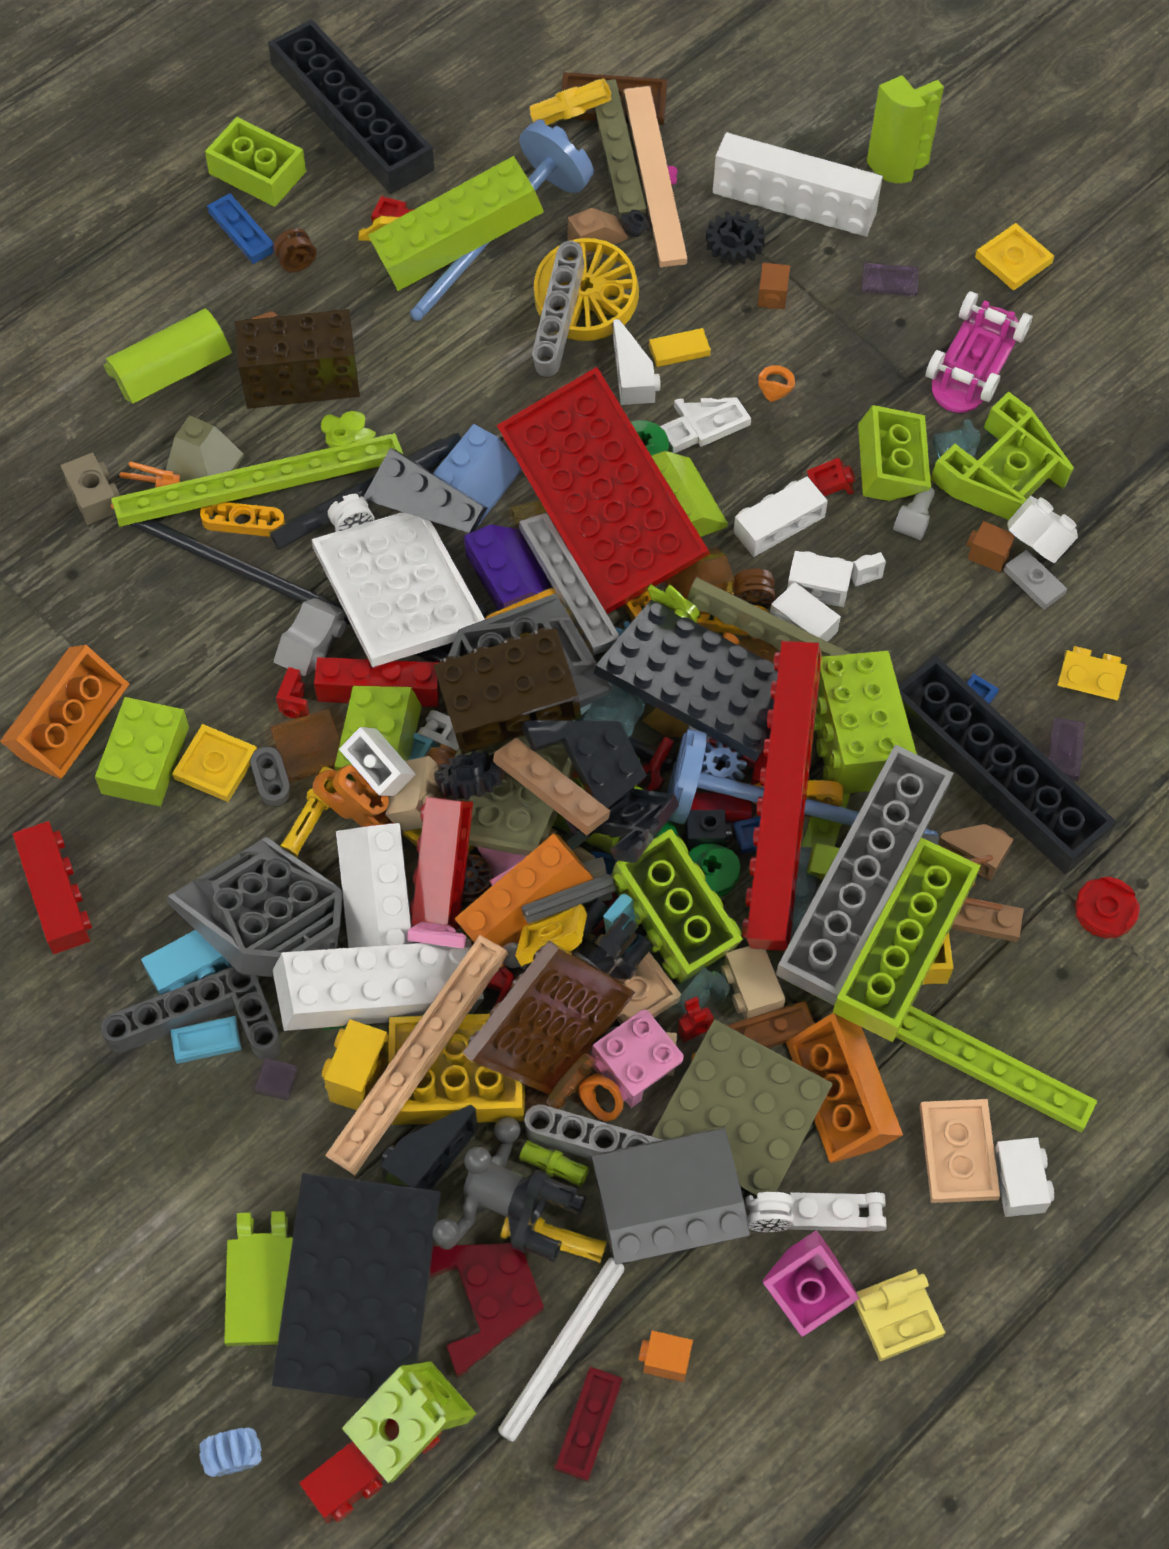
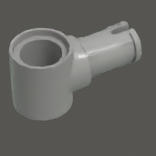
(915, 517)

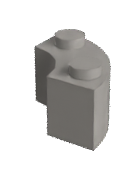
(310, 635)

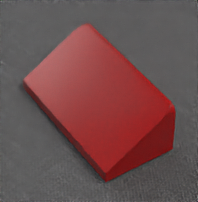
(735, 808)

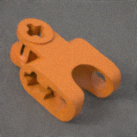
(352, 799)

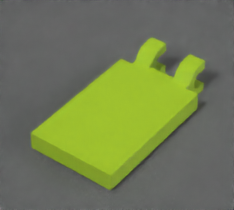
(256, 1281)

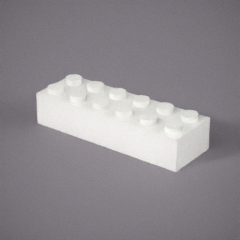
(796, 184)
(362, 983)

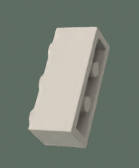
(780, 516)

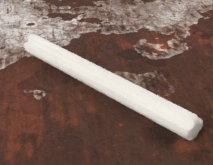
(560, 1350)

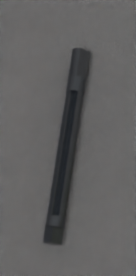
(318, 515)

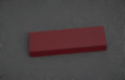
(588, 1424)

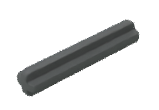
(568, 898)

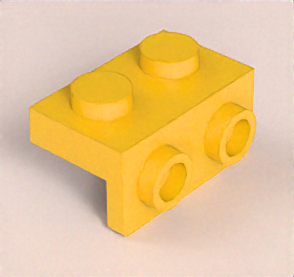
(1092, 674)

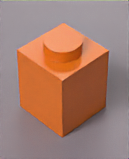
(666, 1355)

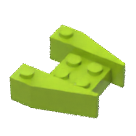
(1010, 468)

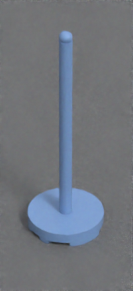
(555, 161)
(688, 777)

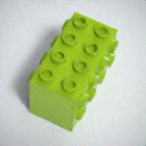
(859, 718)
(676, 907)

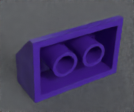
(504, 565)

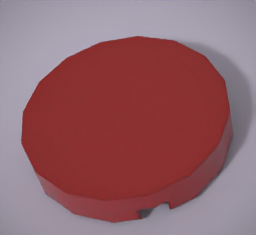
(1107, 907)

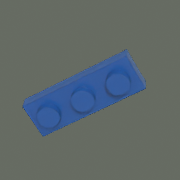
(241, 228)

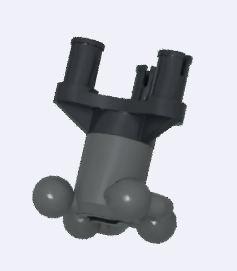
(604, 949)
(509, 1194)

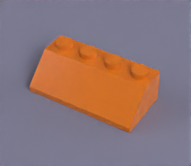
(65, 711)
(543, 872)
(857, 1107)

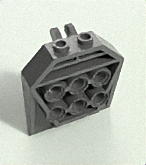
(526, 619)
(261, 907)

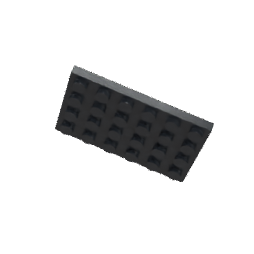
(694, 677)
(355, 1284)

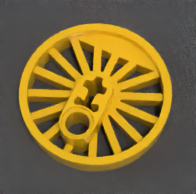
(594, 289)

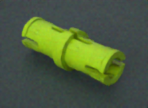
(554, 1163)

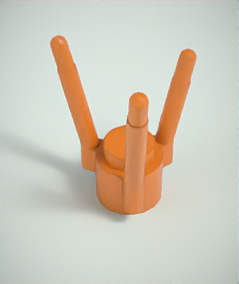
(162, 476)

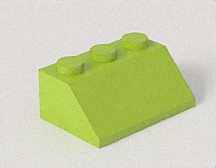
(893, 454)
(691, 492)

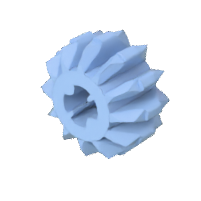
(715, 755)
(230, 1452)

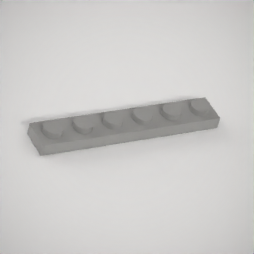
(569, 583)

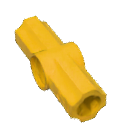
(571, 102)

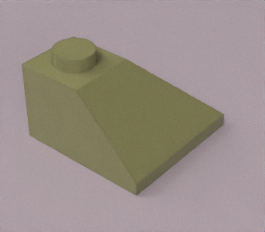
(201, 451)

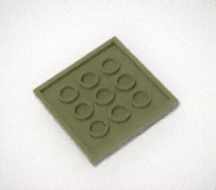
(511, 815)
(753, 1095)

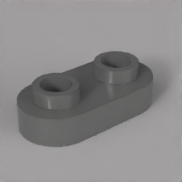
(271, 778)

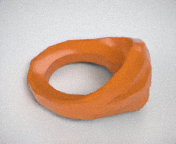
(775, 390)
(588, 1096)

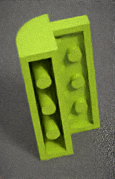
(903, 128)
(167, 356)

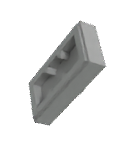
(1035, 579)

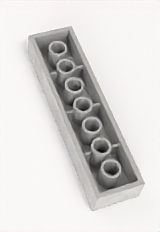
(864, 874)

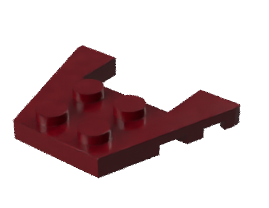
(498, 1292)

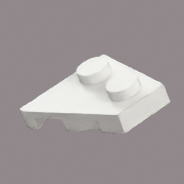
(714, 417)

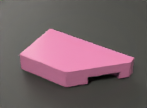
(436, 934)

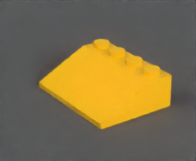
(456, 1080)

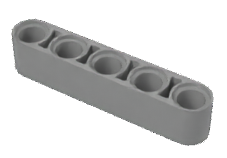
(558, 297)
(590, 1131)

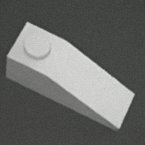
(634, 368)

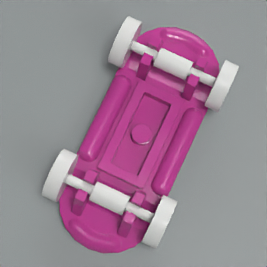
(976, 355)

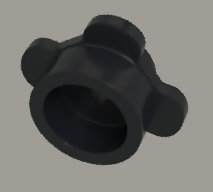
(635, 223)

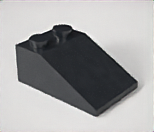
(427, 1153)

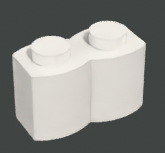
(1042, 528)

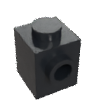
(707, 828)

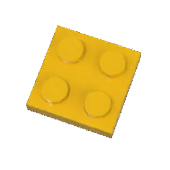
(1014, 256)
(214, 763)
(562, 929)

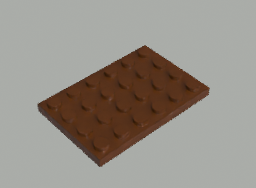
(548, 1019)

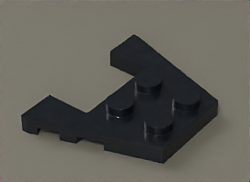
(598, 753)
(635, 819)

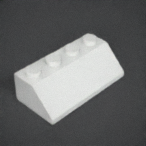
(374, 885)

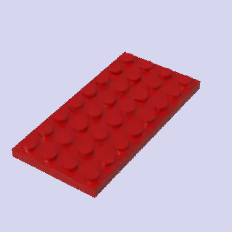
(602, 490)

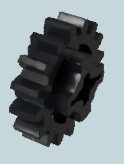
(735, 238)
(469, 775)

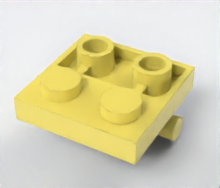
(898, 1314)

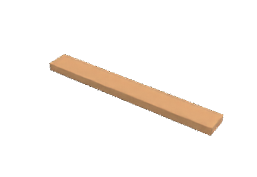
(655, 177)
(416, 1055)

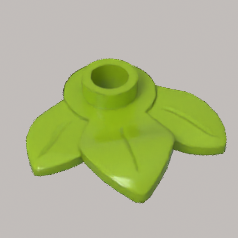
(346, 429)
(675, 601)

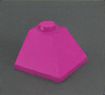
(810, 1284)

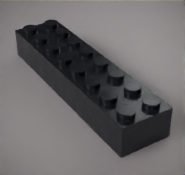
(351, 106)
(1003, 766)

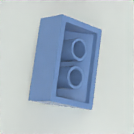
(480, 467)

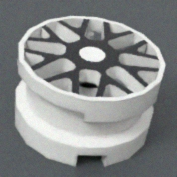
(350, 512)
(770, 1212)

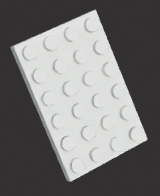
(397, 586)

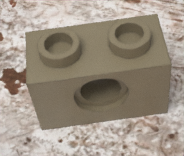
(81, 477)

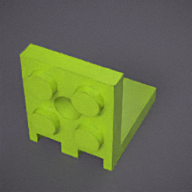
(420, 1404)

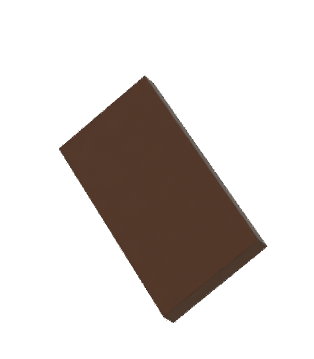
(657, 86)

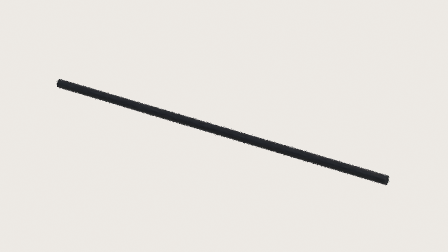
(301, 595)

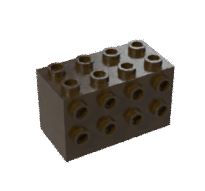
(297, 358)
(506, 685)

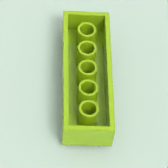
(456, 223)
(906, 939)

